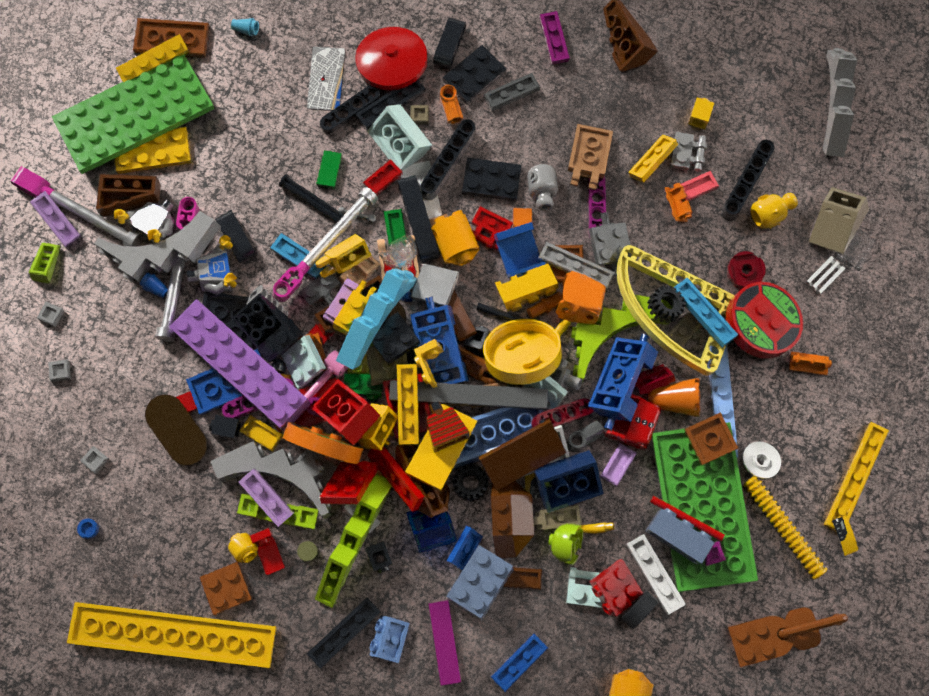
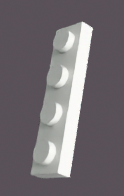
(655, 574)

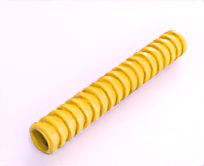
(785, 527)

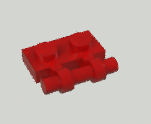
(490, 223)

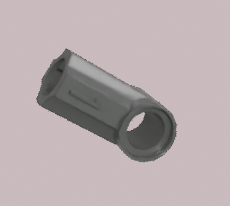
(586, 436)

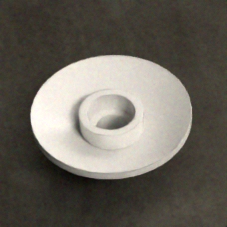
(767, 455)

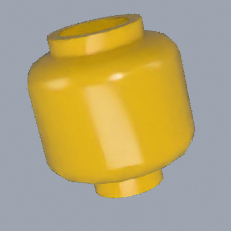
(242, 548)

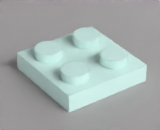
(303, 361)

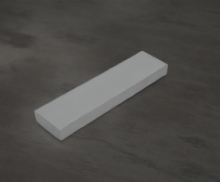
(570, 262)

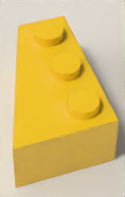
(527, 287)

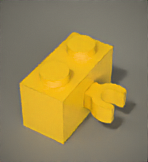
(378, 433)

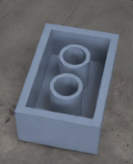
(680, 536)
(480, 582)

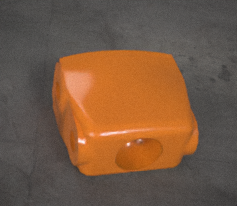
(582, 297)

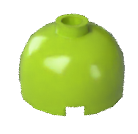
(566, 542)

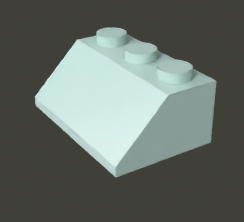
(399, 137)

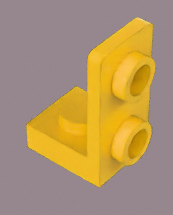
(427, 351)

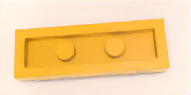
(653, 158)

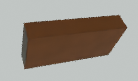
(525, 579)

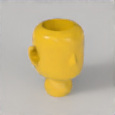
(772, 209)

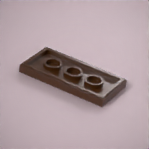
(522, 454)

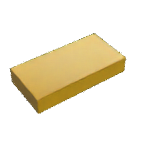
(261, 433)

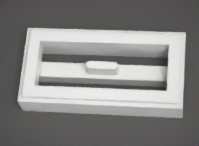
(834, 265)

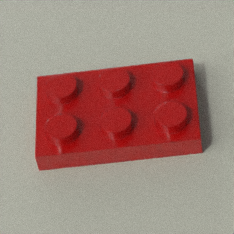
(349, 483)

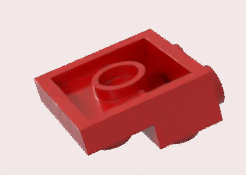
(615, 588)

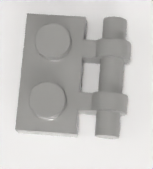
(682, 156)

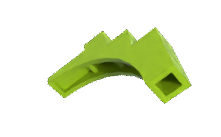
(610, 323)

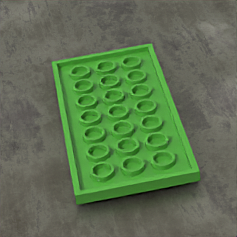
(132, 113)
(713, 497)

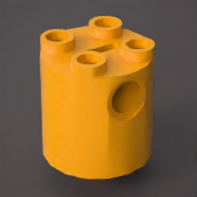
(455, 239)
(630, 684)

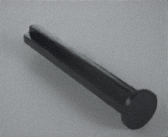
(310, 198)

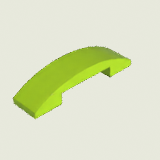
(302, 517)

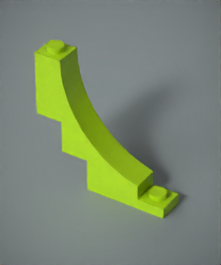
(352, 538)

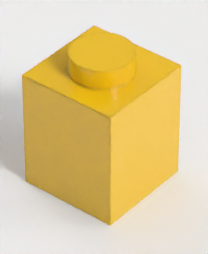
(701, 113)

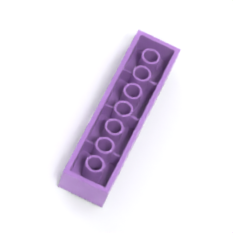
(240, 365)

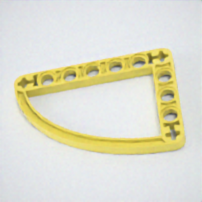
(670, 279)

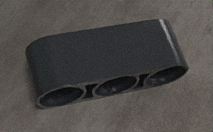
(449, 42)
(230, 226)

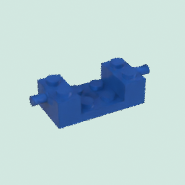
(438, 325)
(613, 395)

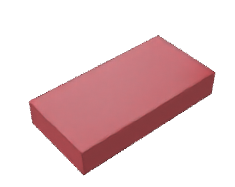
(700, 186)

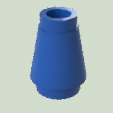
(153, 285)

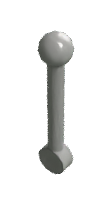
(372, 218)

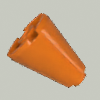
(678, 397)

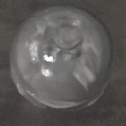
(400, 253)

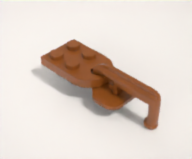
(775, 636)

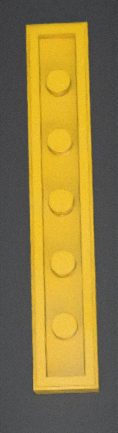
(857, 474)

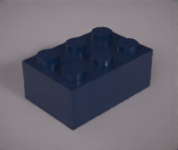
(568, 481)

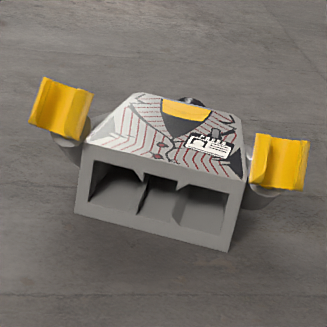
(150, 220)

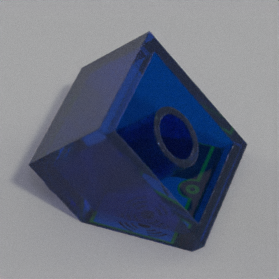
(431, 532)

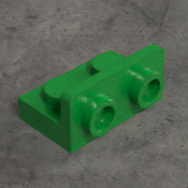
(362, 386)

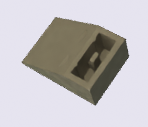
(839, 220)

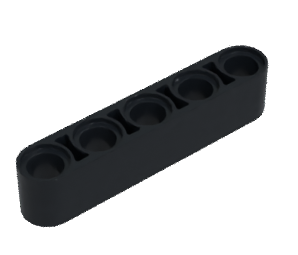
(450, 151)
(751, 172)
(418, 218)

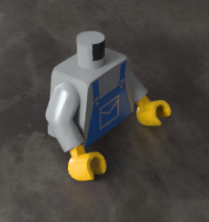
(214, 269)

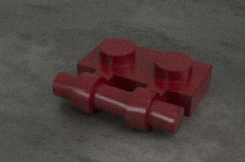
(654, 378)

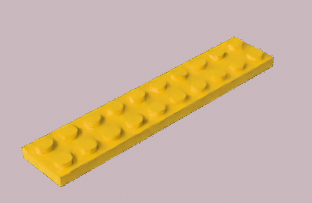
(172, 635)

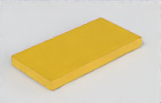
(436, 467)

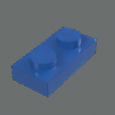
(464, 548)

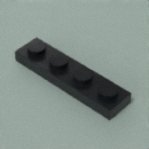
(395, 97)
(343, 633)

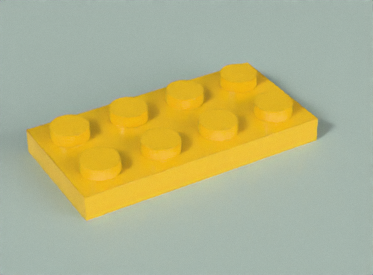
(161, 152)

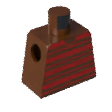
(445, 427)

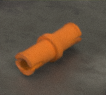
(544, 305)

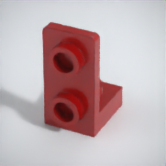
(268, 551)

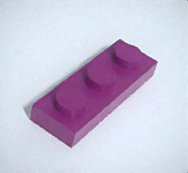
(554, 38)

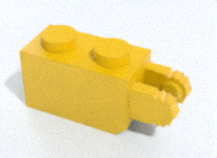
(344, 256)
(352, 309)

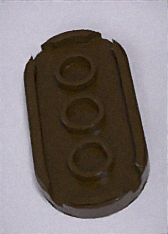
(176, 429)

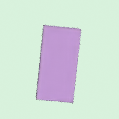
(618, 465)

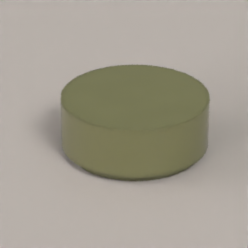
(307, 551)

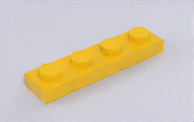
(152, 58)
(407, 404)

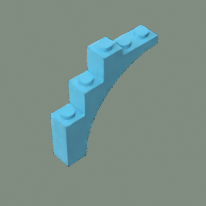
(379, 305)

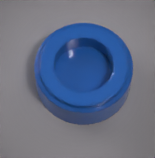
(88, 528)

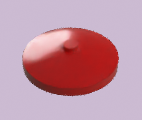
(391, 58)

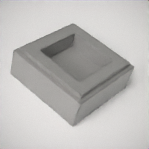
(50, 314)
(59, 370)
(94, 459)

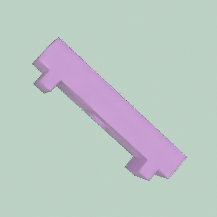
(343, 294)

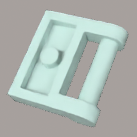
(555, 391)
(581, 594)

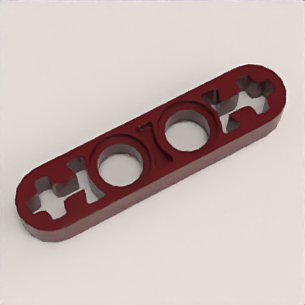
(562, 413)

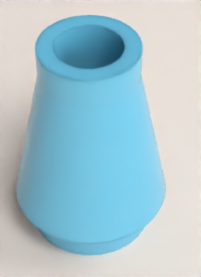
(246, 26)

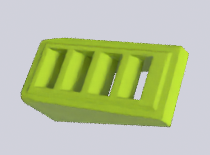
(44, 274)

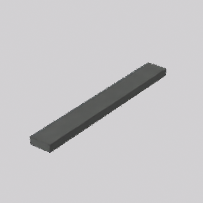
(478, 395)

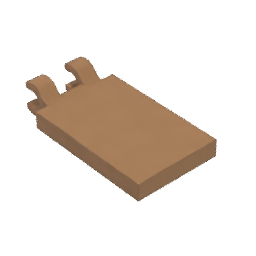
(589, 154)

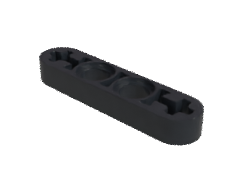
(348, 107)

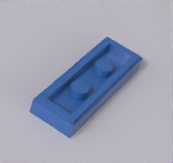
(519, 662)

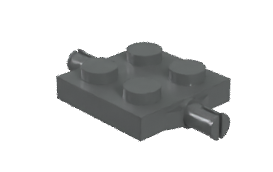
(608, 242)

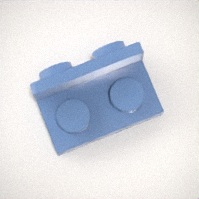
(389, 639)

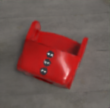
(640, 429)

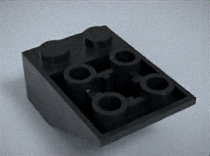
(268, 327)

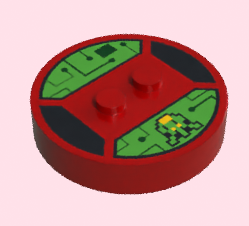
(765, 320)

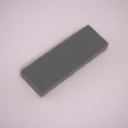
(511, 92)

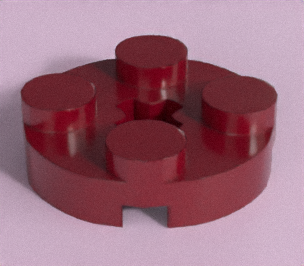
(752, 262)

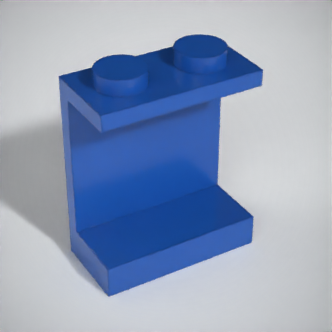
(518, 250)

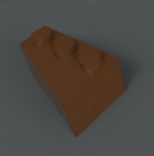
(126, 192)

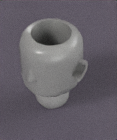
(542, 185)

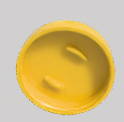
(522, 351)

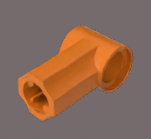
(450, 105)

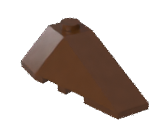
(629, 40)

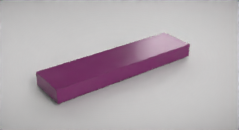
(444, 643)

